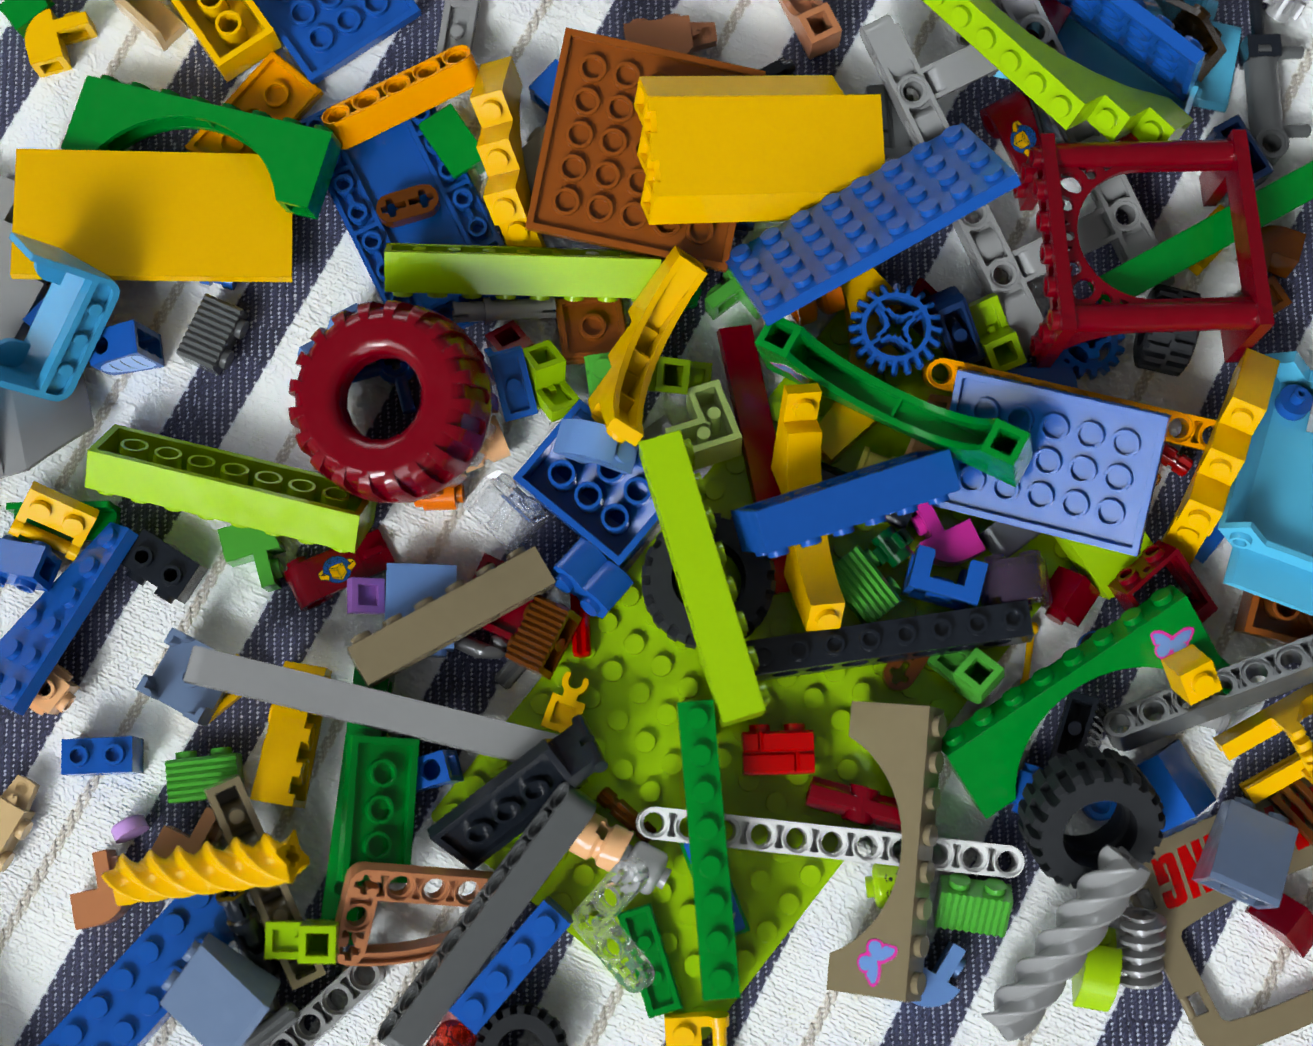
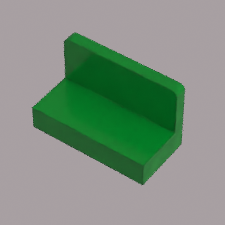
(452, 141)

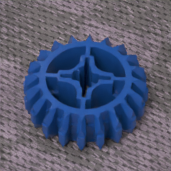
(888, 317)

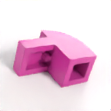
(951, 545)

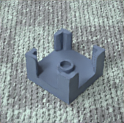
(168, 685)

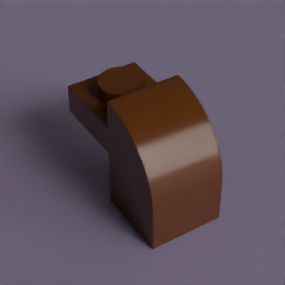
(1281, 249)

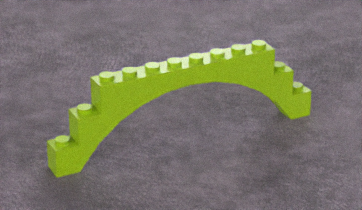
(1058, 83)

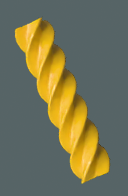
(207, 871)

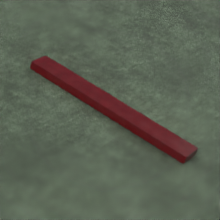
(753, 419)

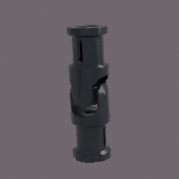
(248, 930)

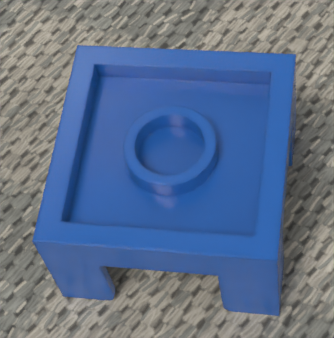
(941, 590)

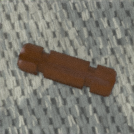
(623, 812)

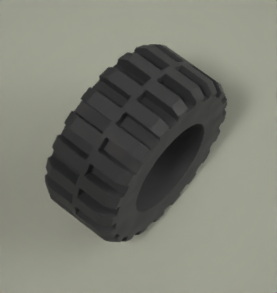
(669, 611)
(1075, 783)

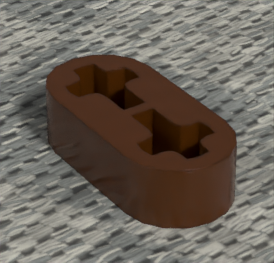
(404, 198)
(911, 673)

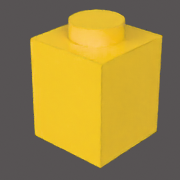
(1191, 674)

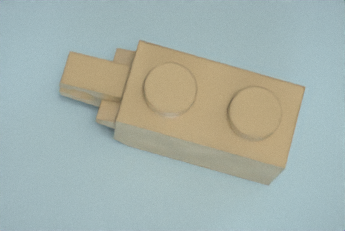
(15, 816)

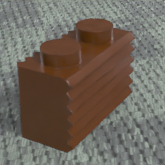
(542, 636)

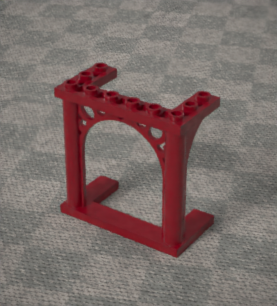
(1073, 320)

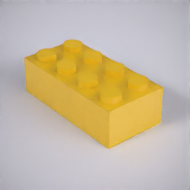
(229, 32)

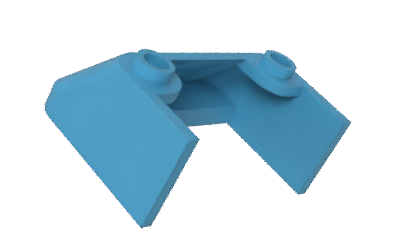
(64, 326)

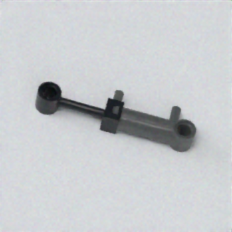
(1259, 59)

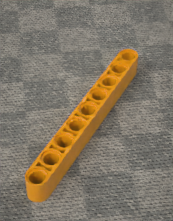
(1191, 428)

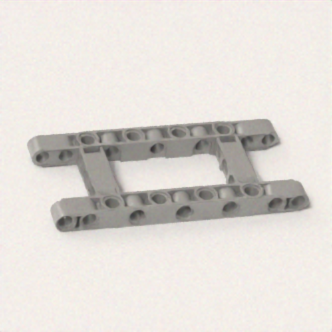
(984, 240)

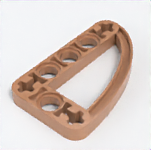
(369, 894)

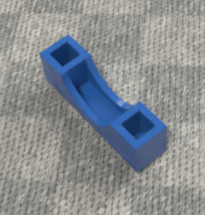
(511, 965)

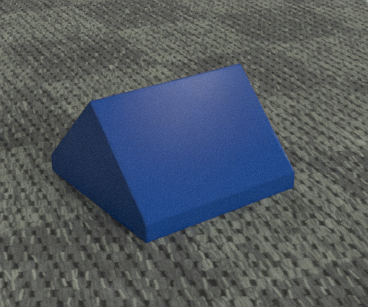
(1177, 784)

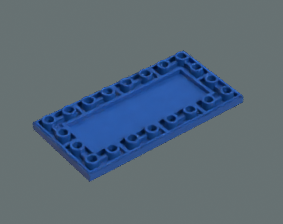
(393, 163)

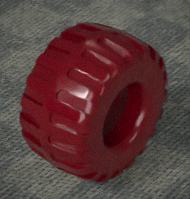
(447, 427)

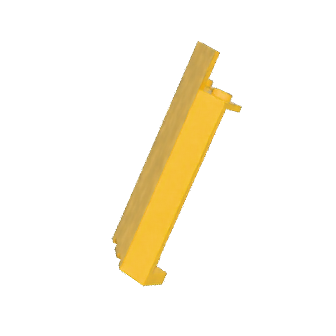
(751, 145)

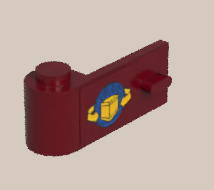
(1014, 124)
(319, 577)

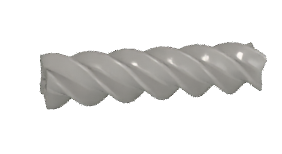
(1063, 949)

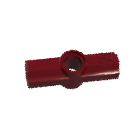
(854, 803)

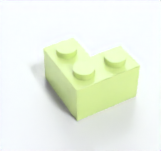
(711, 426)

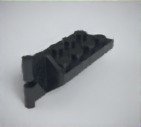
(516, 795)

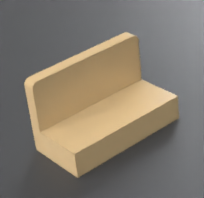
(154, 20)

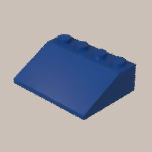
(590, 499)

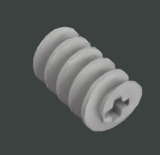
(1144, 948)

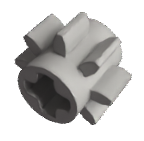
(1284, 9)

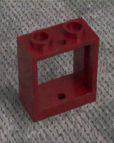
(1148, 564)

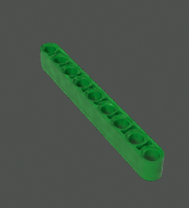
(1206, 236)

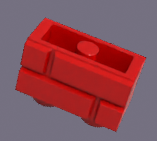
(777, 751)

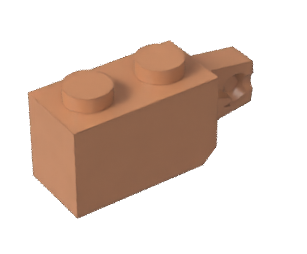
(672, 33)

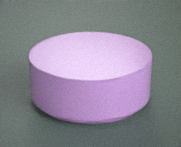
(129, 828)

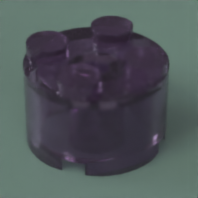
(1016, 580)

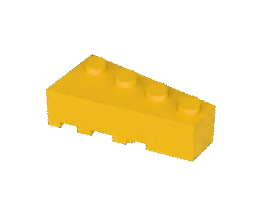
(288, 751)

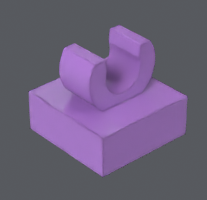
(365, 595)

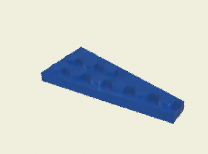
(49, 625)

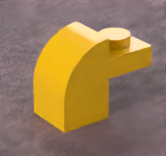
(49, 36)

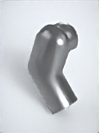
(479, 649)

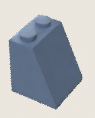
(1247, 854)
(218, 993)

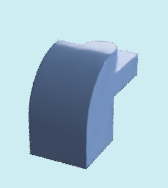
(590, 443)
(937, 988)

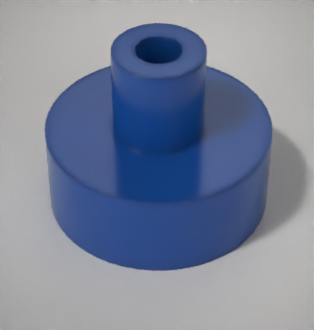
(1293, 402)

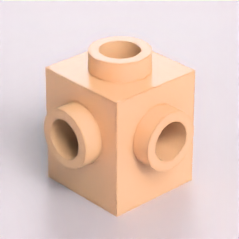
(61, 693)

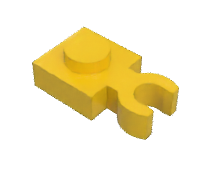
(564, 707)

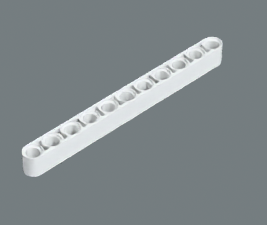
(846, 849)

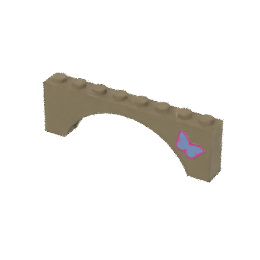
(891, 951)

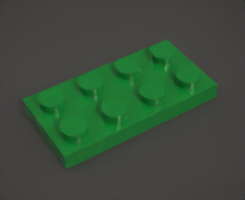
(378, 802)

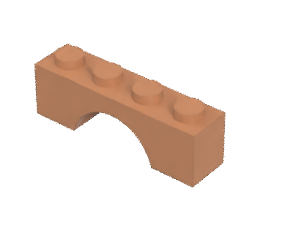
(813, 25)

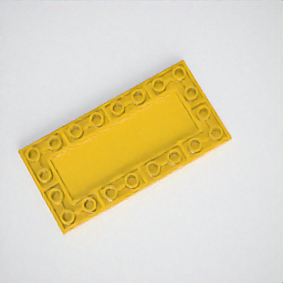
(154, 214)

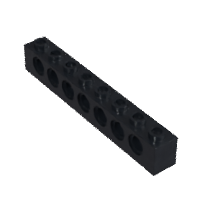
(893, 640)

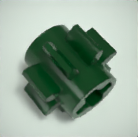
(892, 546)

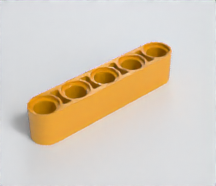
(402, 96)

